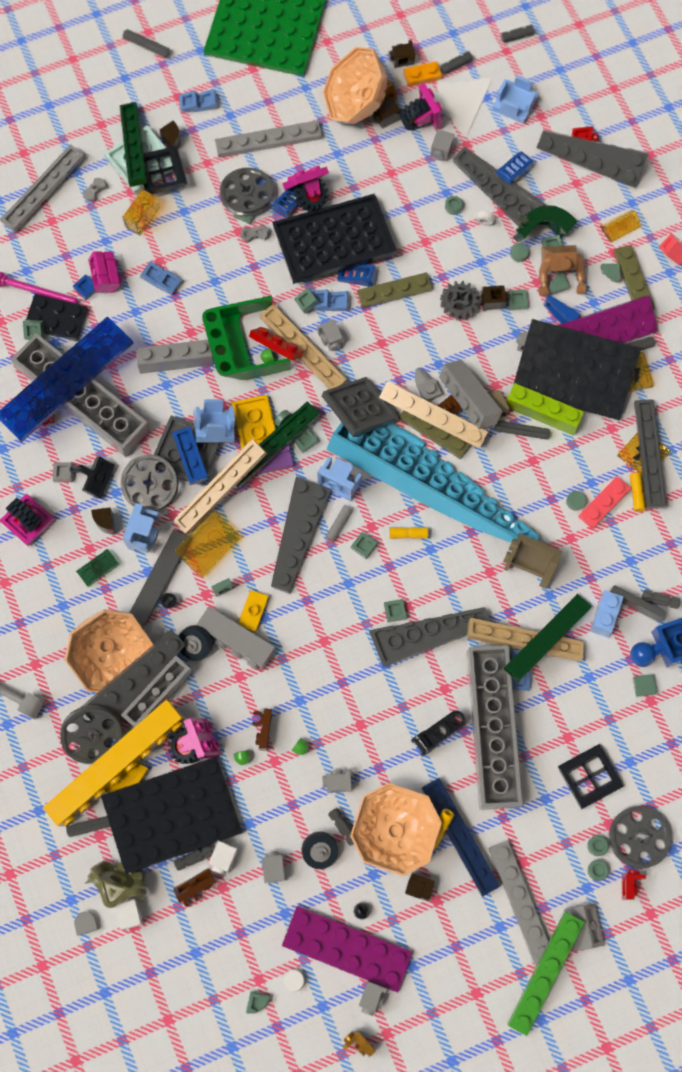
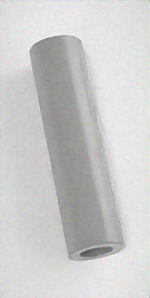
(338, 523)

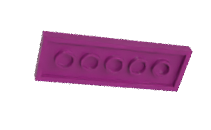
(618, 322)
(347, 949)

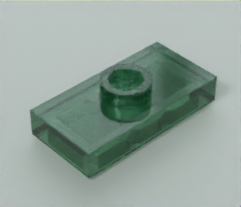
(97, 568)

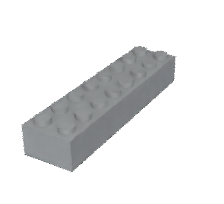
(92, 405)
(494, 728)

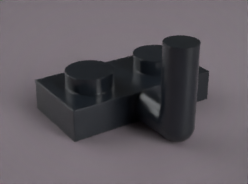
(97, 476)

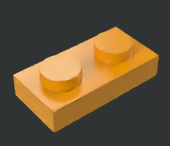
(422, 74)

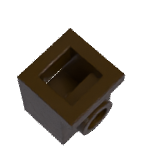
(402, 55)
(494, 297)

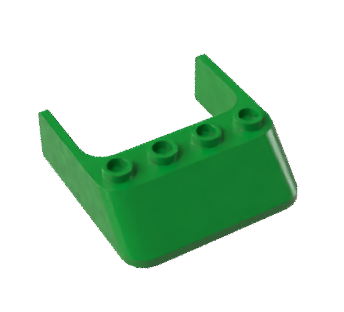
(228, 343)

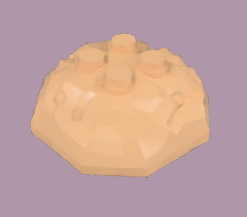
(355, 86)
(105, 647)
(396, 829)

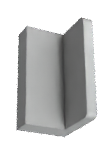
(590, 934)

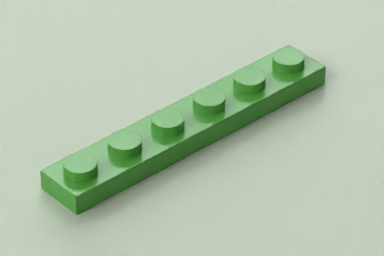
(545, 973)

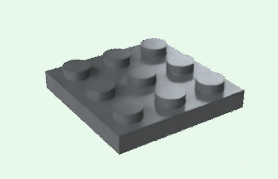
(359, 406)
(168, 450)

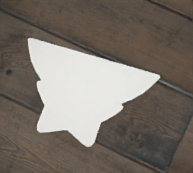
(461, 101)

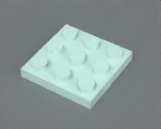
(151, 143)

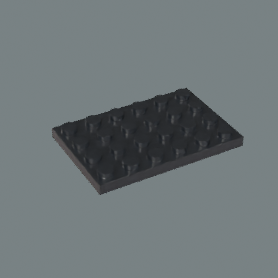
(334, 238)
(577, 368)
(171, 815)

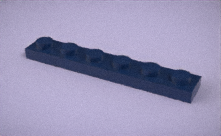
(462, 839)

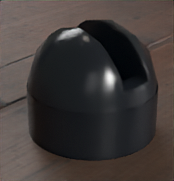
(171, 604)
(366, 909)

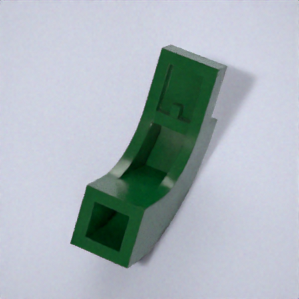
(548, 215)

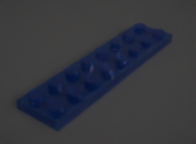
(64, 379)

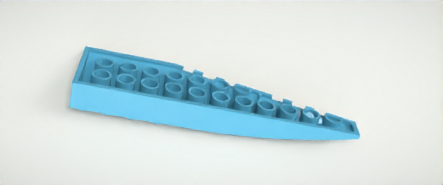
(418, 472)

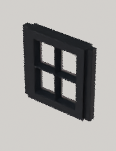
(176, 166)
(582, 760)

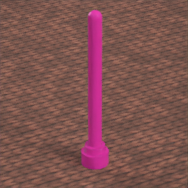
(4, 280)

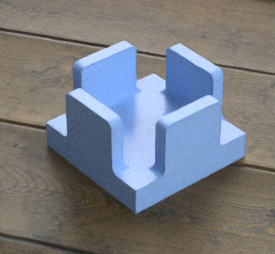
(515, 99)
(213, 422)
(339, 478)
(139, 530)

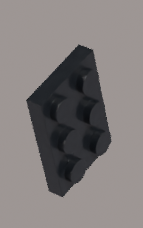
(58, 316)

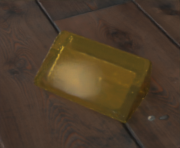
(621, 225)

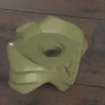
(115, 885)

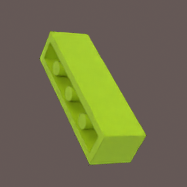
(544, 409)

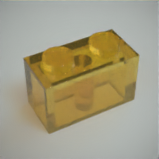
(141, 212)

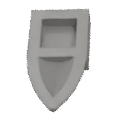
(427, 385)

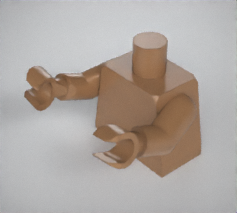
(561, 259)

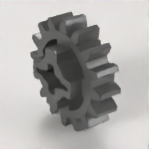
(459, 301)

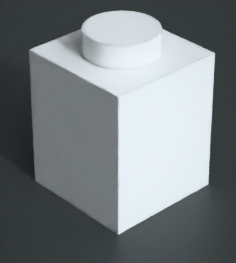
(222, 858)
(128, 914)

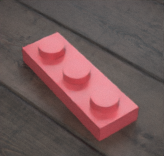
(604, 502)

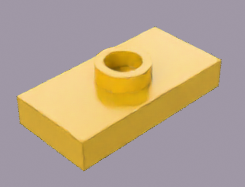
(253, 611)

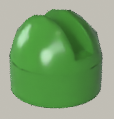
(267, 355)
(300, 747)
(242, 757)

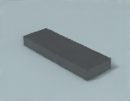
(639, 604)

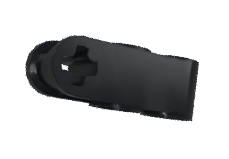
(429, 737)

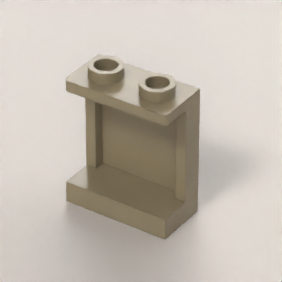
(533, 557)

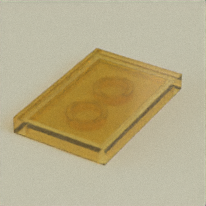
(207, 544)

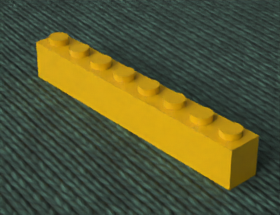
(114, 763)

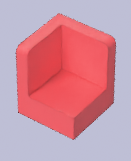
(672, 248)

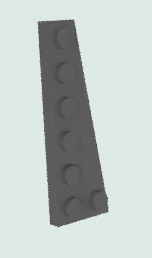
(609, 160)
(508, 197)
(301, 522)
(414, 638)
(136, 677)

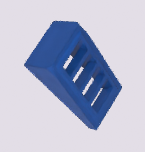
(516, 166)
(278, 204)
(365, 280)
(559, 310)

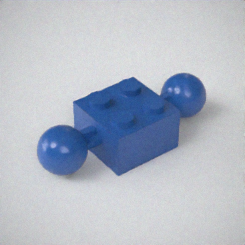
(668, 644)

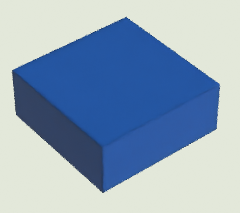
(84, 287)

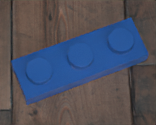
(190, 455)

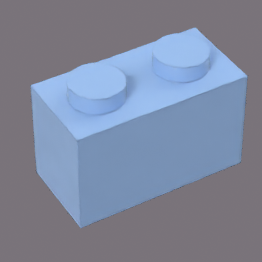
(606, 613)

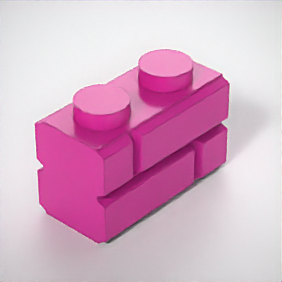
(104, 272)

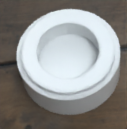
(485, 218)
(293, 980)

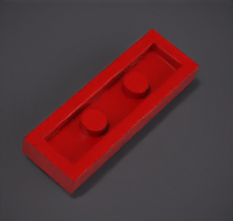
(276, 343)

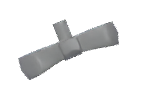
(90, 193)
(247, 233)

